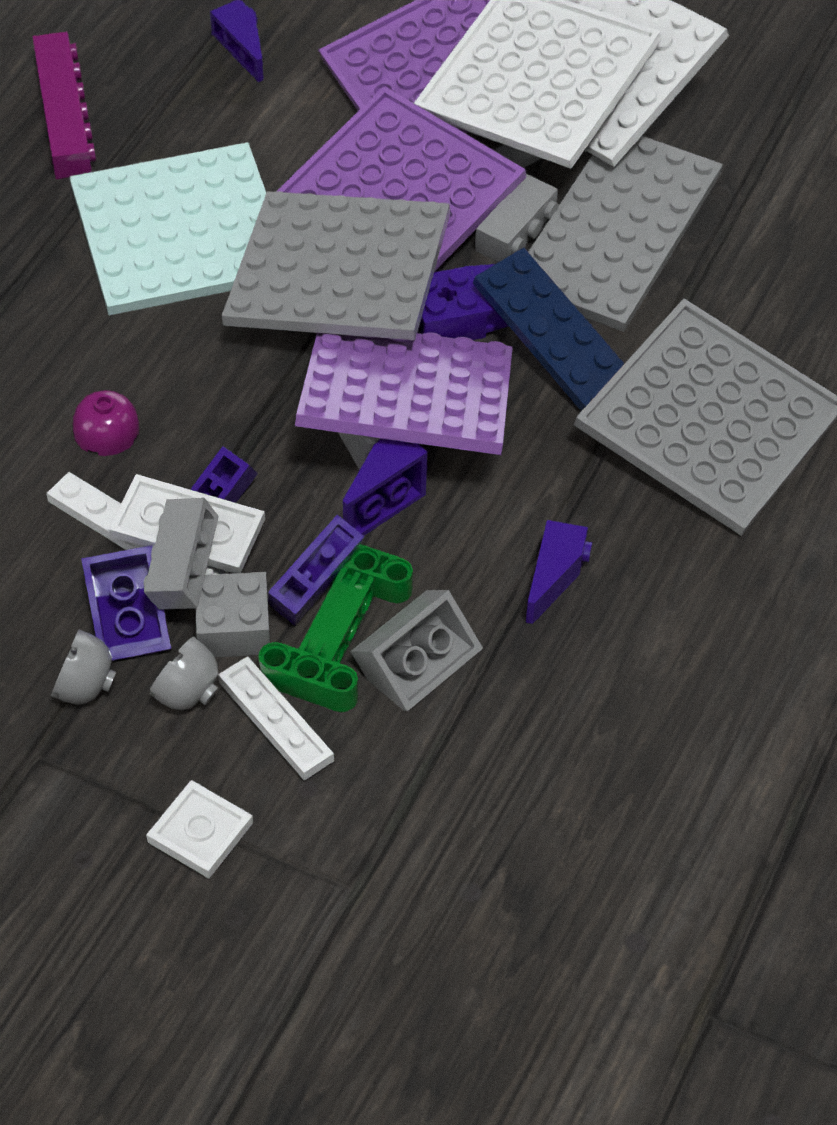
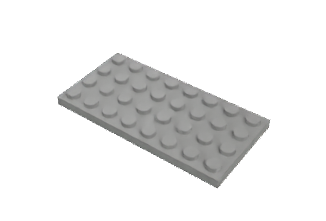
(623, 227)

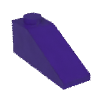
(237, 31)
(225, 477)
(557, 565)
(314, 570)

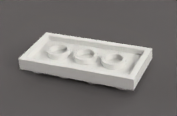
(145, 501)

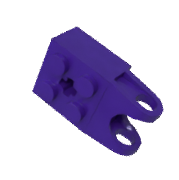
(457, 307)

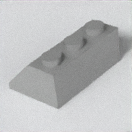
(417, 648)

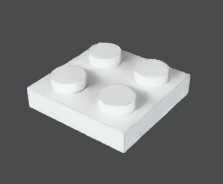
(200, 829)

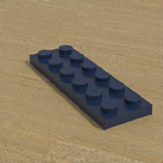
(549, 326)

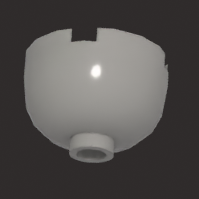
(84, 670)
(187, 677)

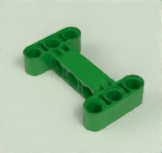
(363, 577)

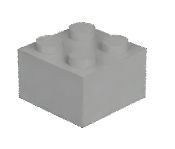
(233, 614)

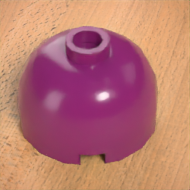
(105, 423)

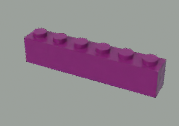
(62, 105)

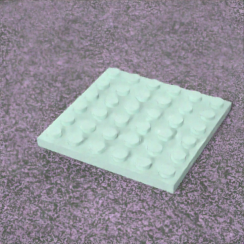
(169, 225)

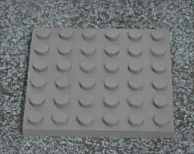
(338, 265)
(710, 415)

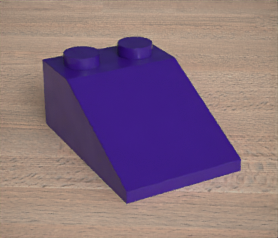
(385, 484)
(120, 608)

